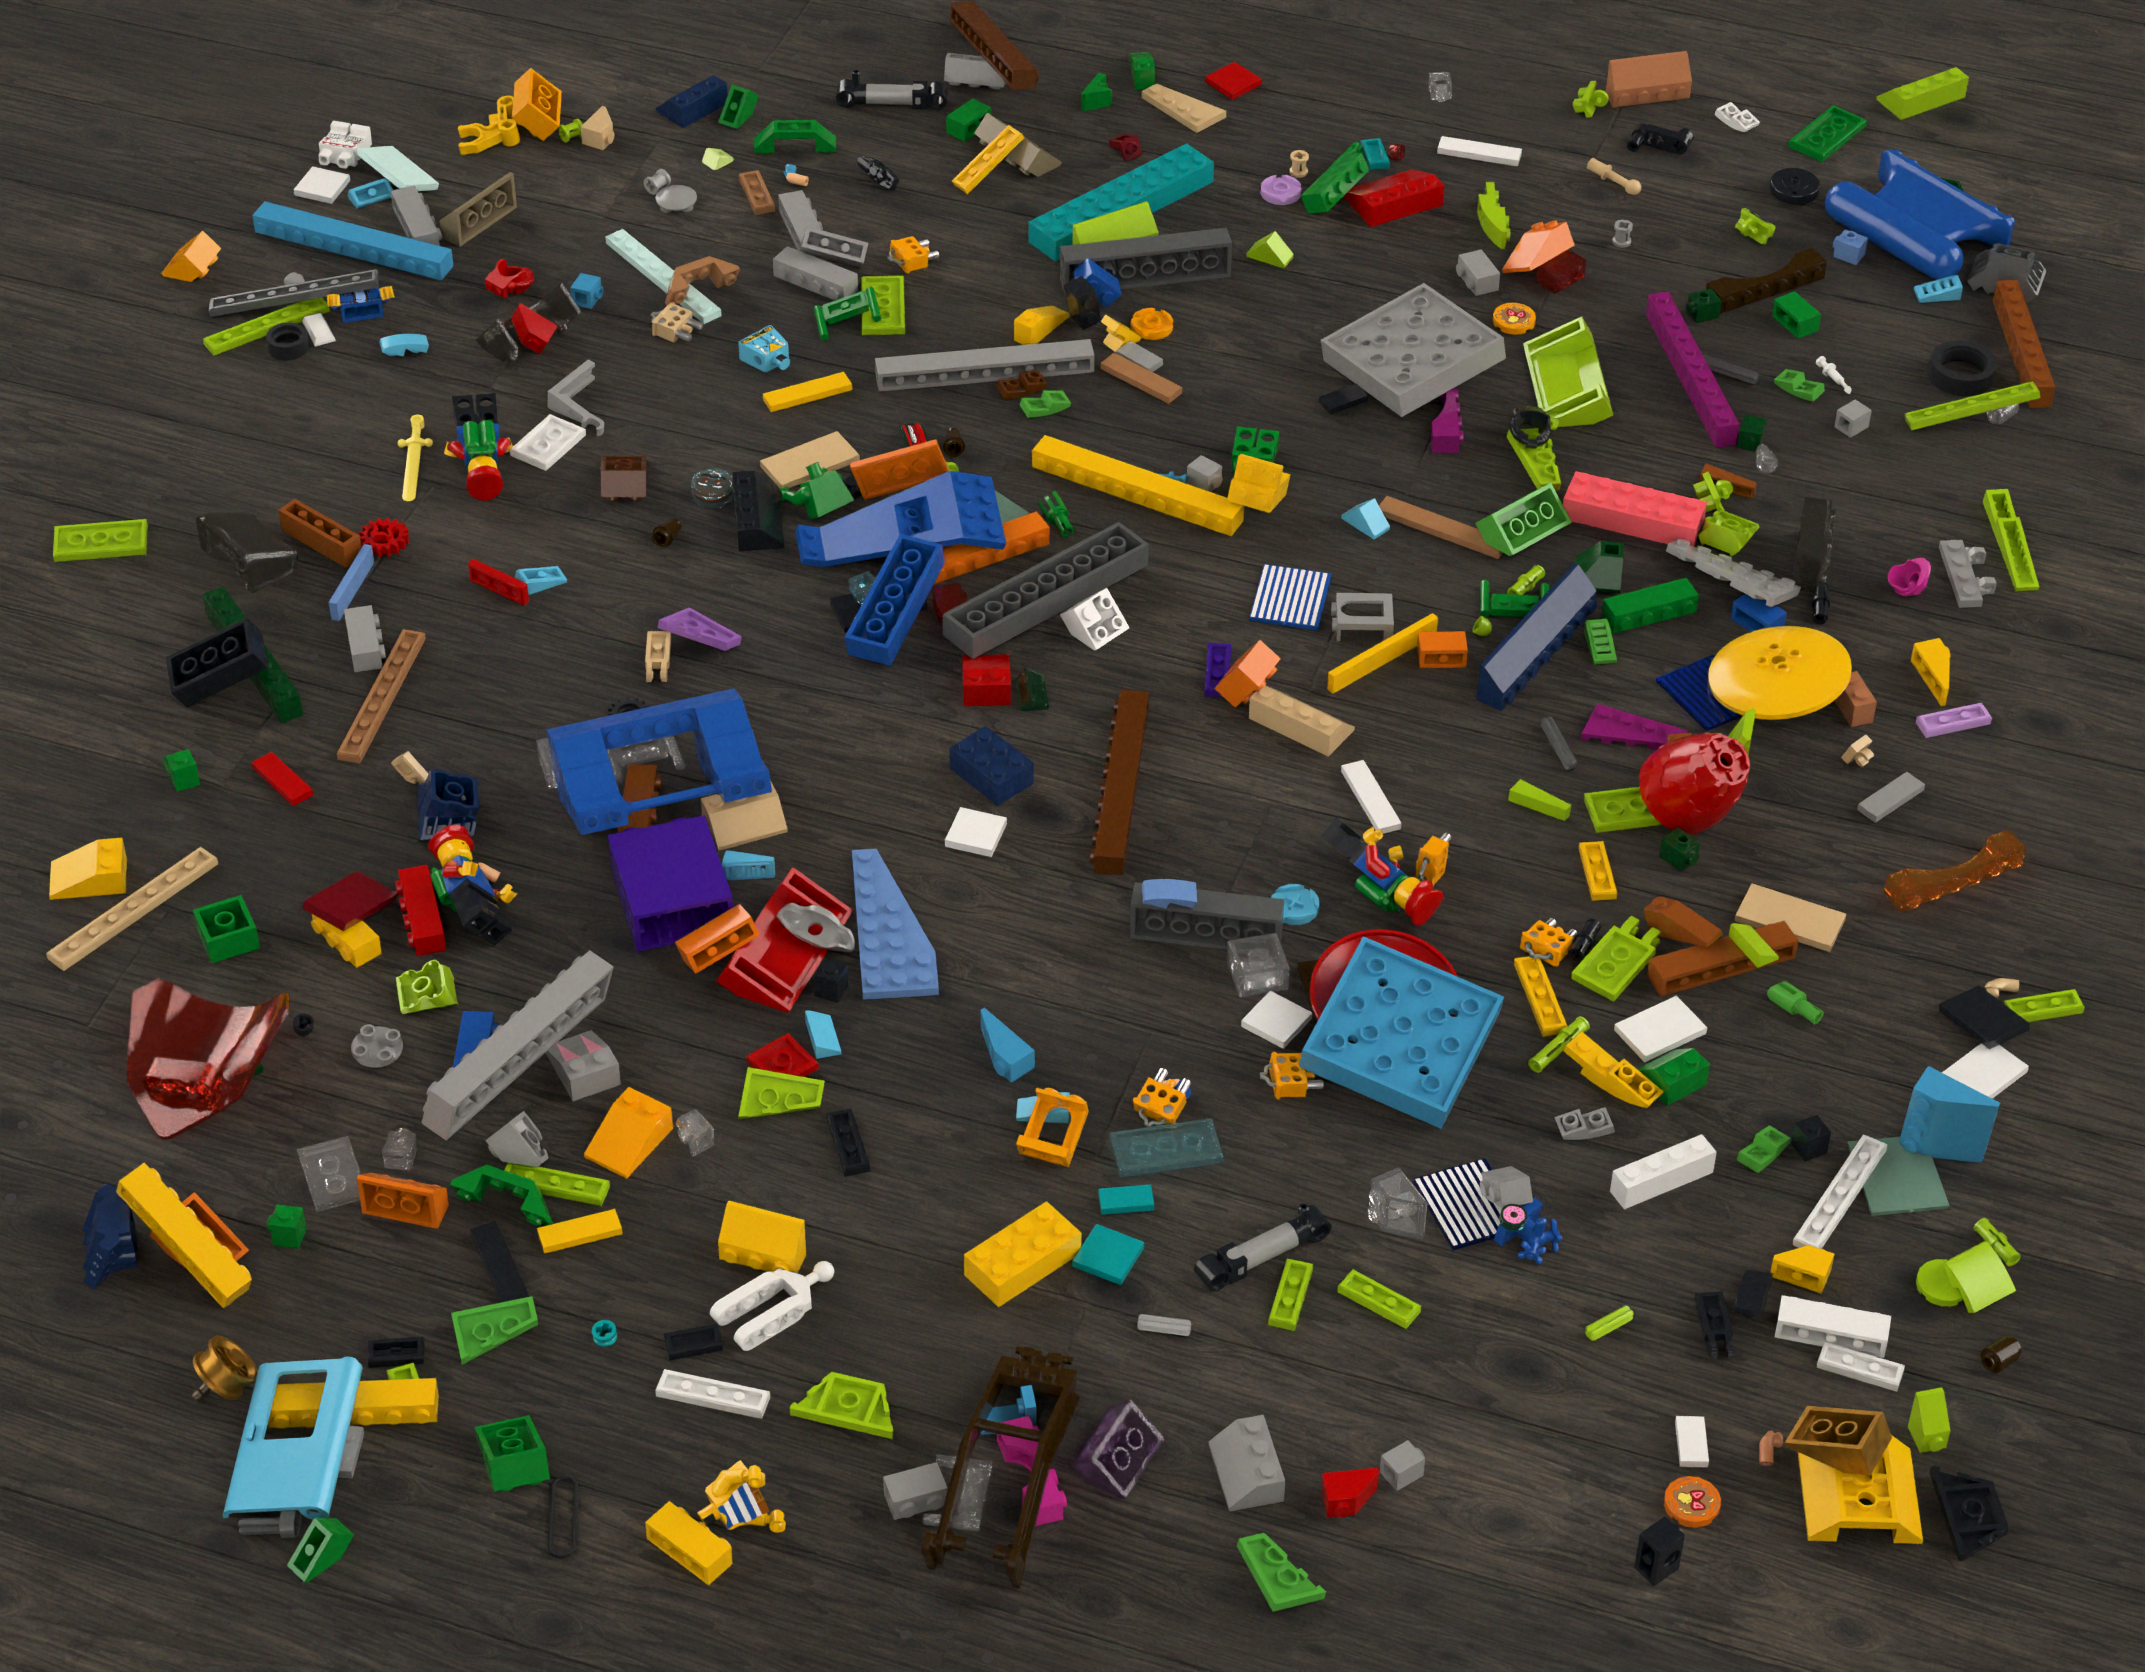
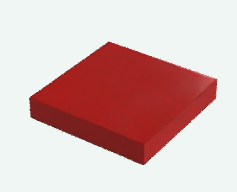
(1233, 80)
(783, 1056)

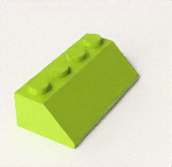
(1925, 93)
(1122, 224)

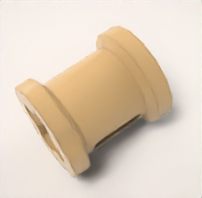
(1299, 163)

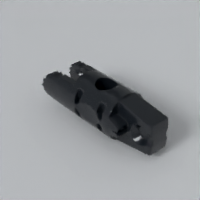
(878, 172)

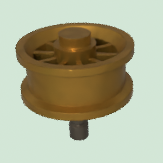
(223, 1369)

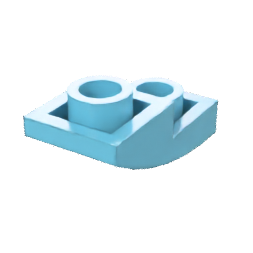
(398, 343)

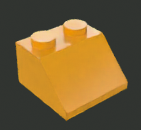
(193, 259)

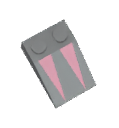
(584, 1065)

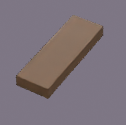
(756, 192)

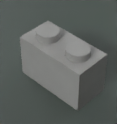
(1478, 272)
(1506, 1186)
(915, 1491)

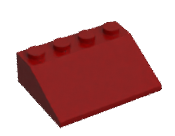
(1396, 196)

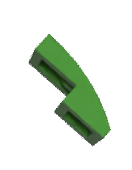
(1795, 384)
(1048, 404)
(1764, 1149)

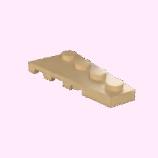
(1183, 108)

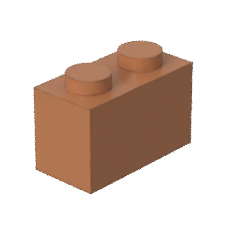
(1857, 702)

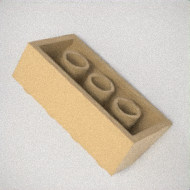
(1298, 720)

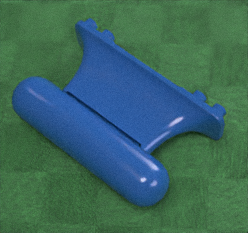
(1917, 216)

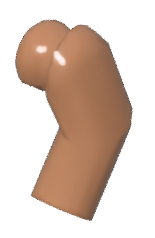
(1767, 1445)

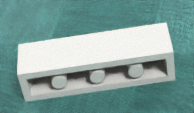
(1663, 1171)
(1843, 1326)

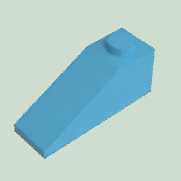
(1007, 1051)

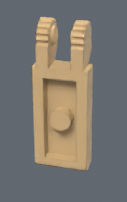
(657, 654)

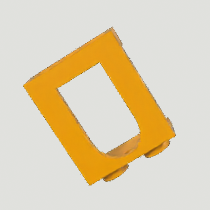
(1046, 1101)

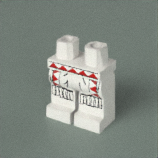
(343, 144)

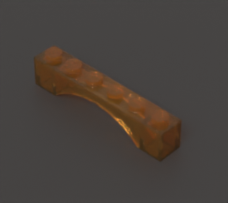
(1915, 887)

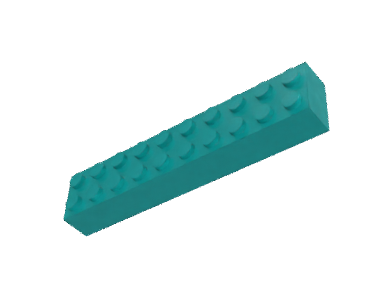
(1156, 182)

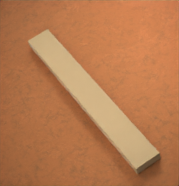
(131, 908)

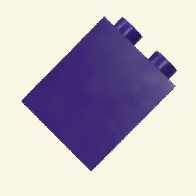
(668, 880)

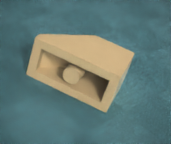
(598, 130)

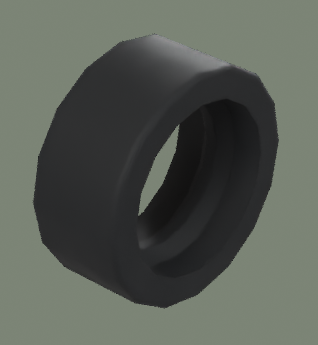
(287, 331)

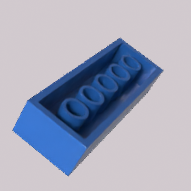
(894, 599)

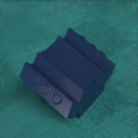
(446, 801)
(109, 1236)

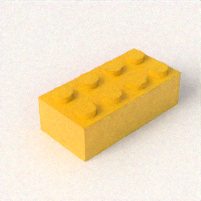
(1022, 1254)

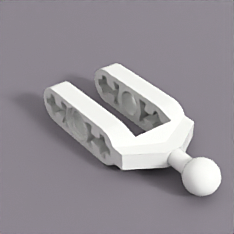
(761, 1290)

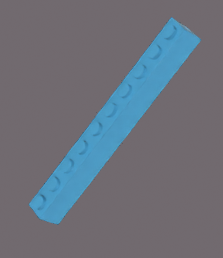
(353, 240)

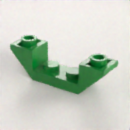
(794, 129)
(476, 1182)

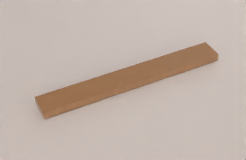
(381, 696)

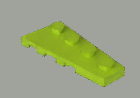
(1538, 461)

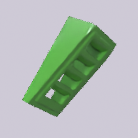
(1600, 640)

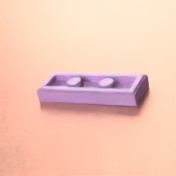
(1953, 720)

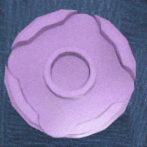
(1281, 190)

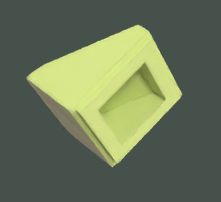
(716, 158)

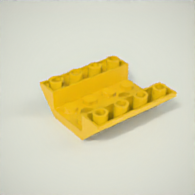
(1834, 1497)

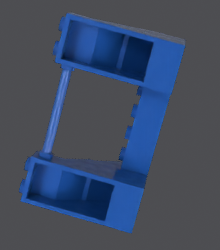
(723, 748)

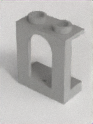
(1347, 622)

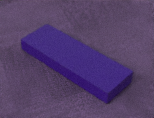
(1217, 666)

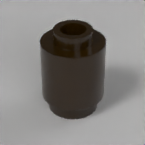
(2001, 1354)

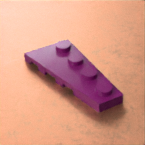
(1621, 726)

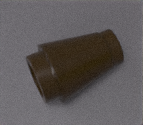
(953, 443)
(665, 533)

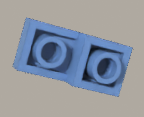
(1166, 891)

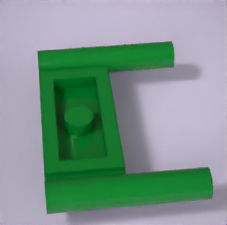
(846, 308)
(1507, 604)

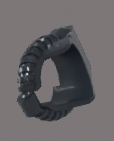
(1532, 416)

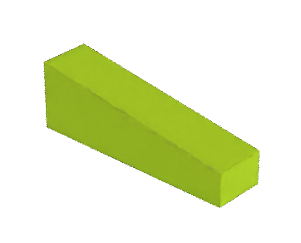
(1539, 800)

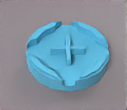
(1299, 904)

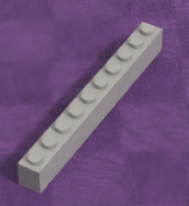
(983, 365)

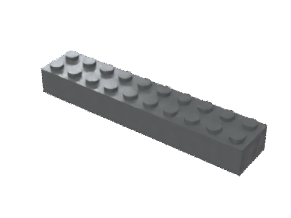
(1045, 590)

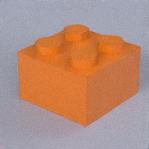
(1248, 674)

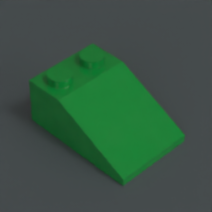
(512, 1453)

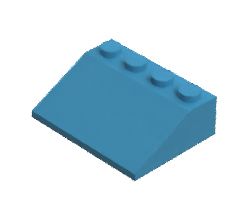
(1948, 1119)

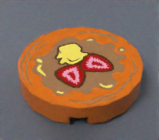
(1692, 1501)

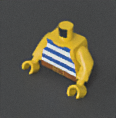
(738, 1500)

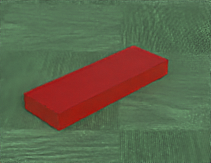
(498, 582)
(282, 778)

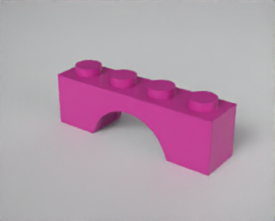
(1023, 1453)

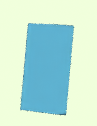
(370, 193)
(822, 1034)

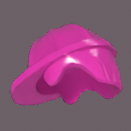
(1910, 577)

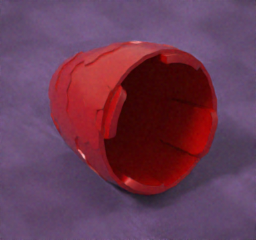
(1694, 781)

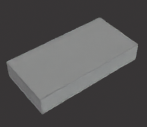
(1140, 356)

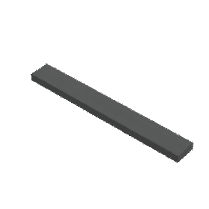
(293, 293)

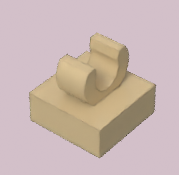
(1859, 752)

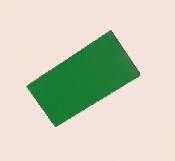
(1827, 133)

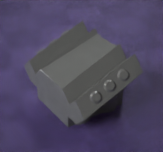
(2007, 263)

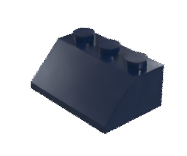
(695, 102)

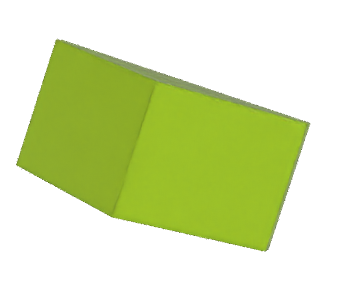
(1271, 251)

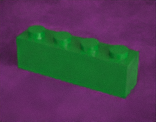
(1334, 183)
(1650, 605)

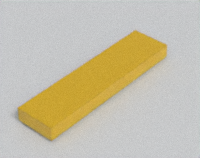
(987, 159)
(807, 392)
(1540, 995)

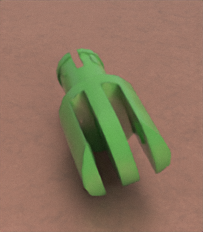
(1794, 1001)

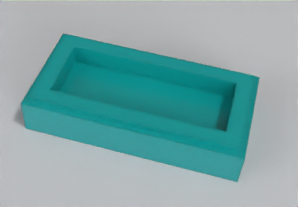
(1375, 154)
(1126, 1199)

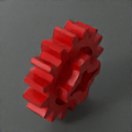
(385, 536)

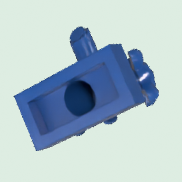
(1532, 1233)

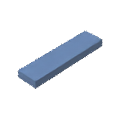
(351, 582)

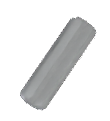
(1164, 1325)

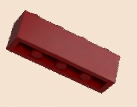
(421, 910)

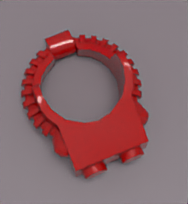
(501, 279)

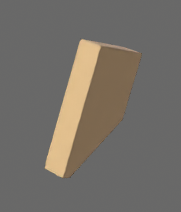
(410, 768)

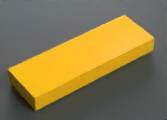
(1597, 871)
(579, 1231)

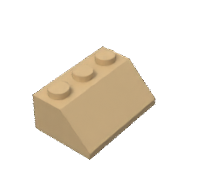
(743, 819)

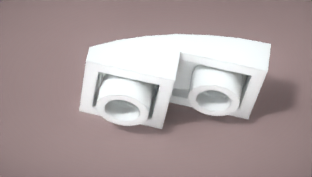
(1735, 118)

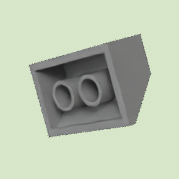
(1247, 1464)

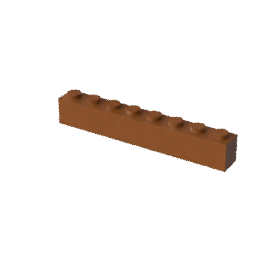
(2023, 341)

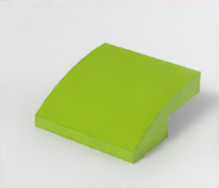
(1979, 1276)

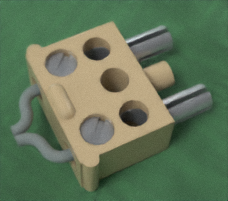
(674, 323)

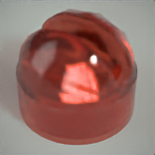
(1396, 151)

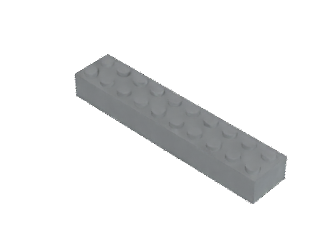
(516, 1045)

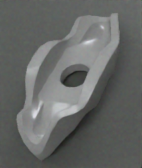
(833, 936)

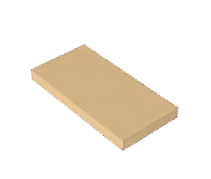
(790, 466)
(1808, 921)

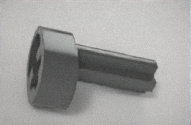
(286, 1525)

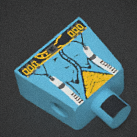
(765, 350)

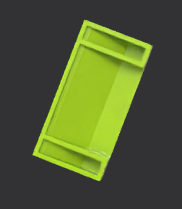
(1568, 375)

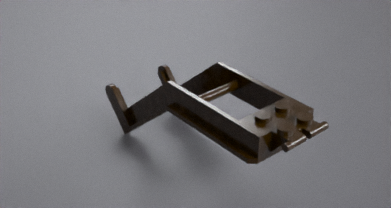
(1046, 1377)

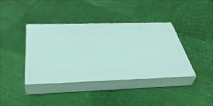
(397, 168)

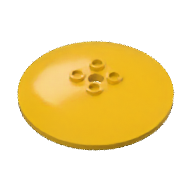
(1807, 676)

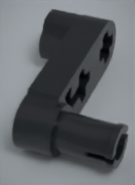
(1673, 141)

